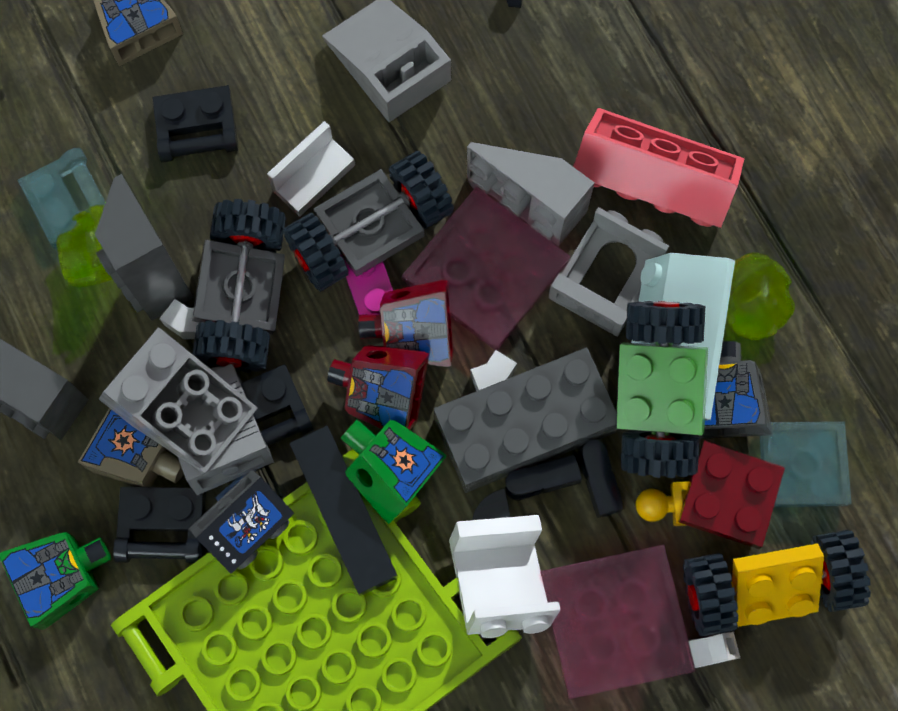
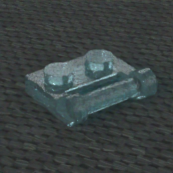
(51, 197)

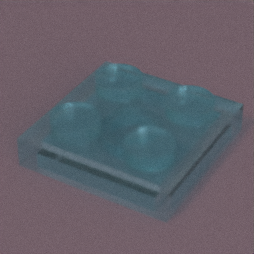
(813, 463)

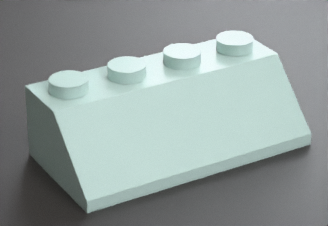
(695, 281)

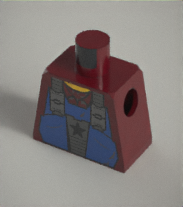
(414, 320)
(382, 384)

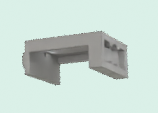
(605, 229)

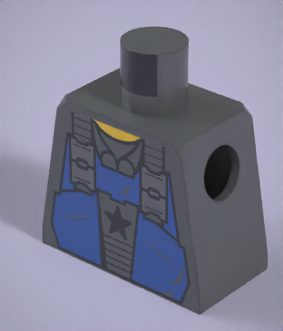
(739, 398)

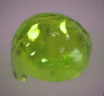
(79, 248)
(759, 297)

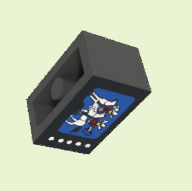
(242, 522)

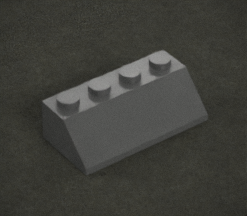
(137, 255)

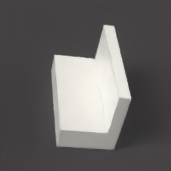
(310, 170)

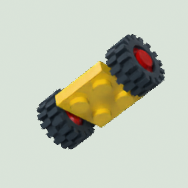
(776, 583)

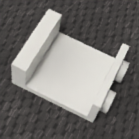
(501, 576)

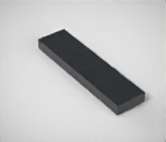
(343, 511)

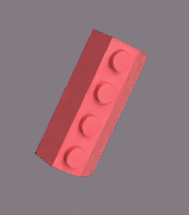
(659, 168)

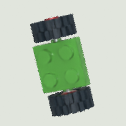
(662, 388)

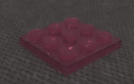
(492, 267)
(617, 622)

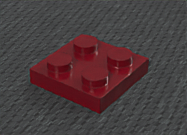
(732, 495)

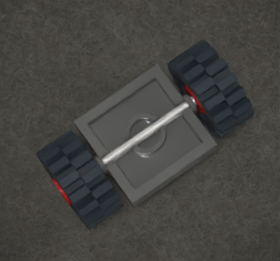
(369, 221)
(239, 285)

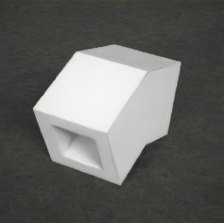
(179, 320)
(496, 370)
(714, 649)

